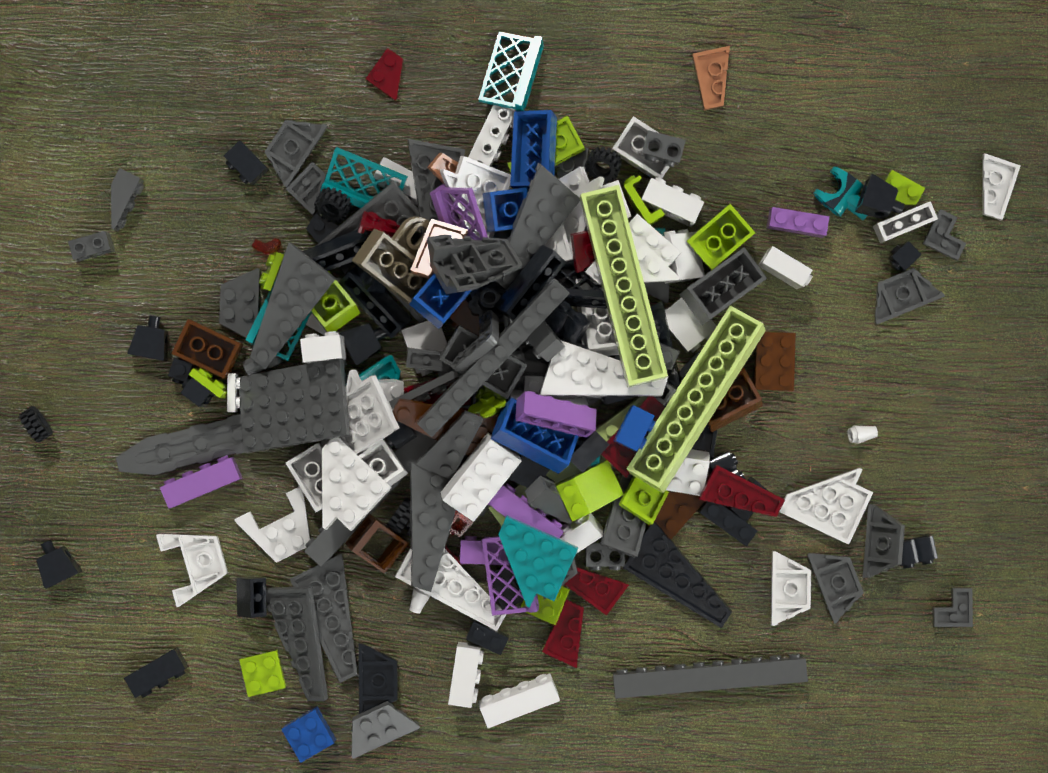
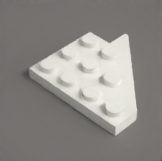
(479, 178)
(578, 183)
(653, 253)
(367, 413)
(348, 485)
(830, 505)

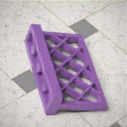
(447, 209)
(535, 604)

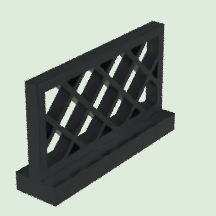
(582, 298)

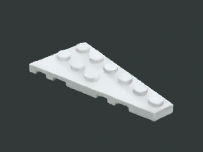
(591, 374)
(456, 589)

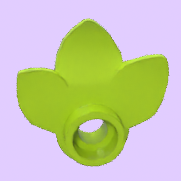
(487, 405)

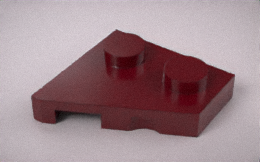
(387, 74)
(372, 221)

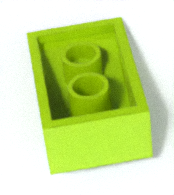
(720, 237)
(335, 308)
(589, 490)

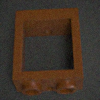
(365, 532)

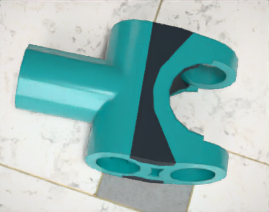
(845, 197)

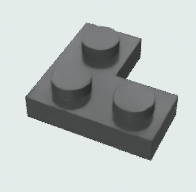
(939, 238)
(959, 614)

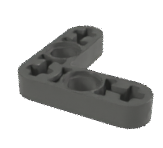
(487, 339)

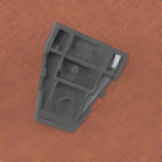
(470, 263)

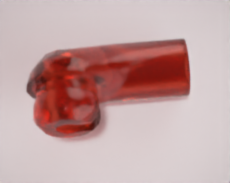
(267, 248)

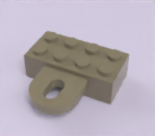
(392, 258)

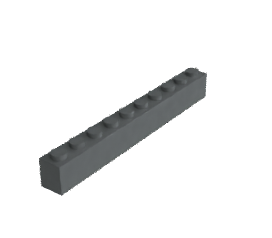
(484, 367)
(337, 534)
(710, 676)

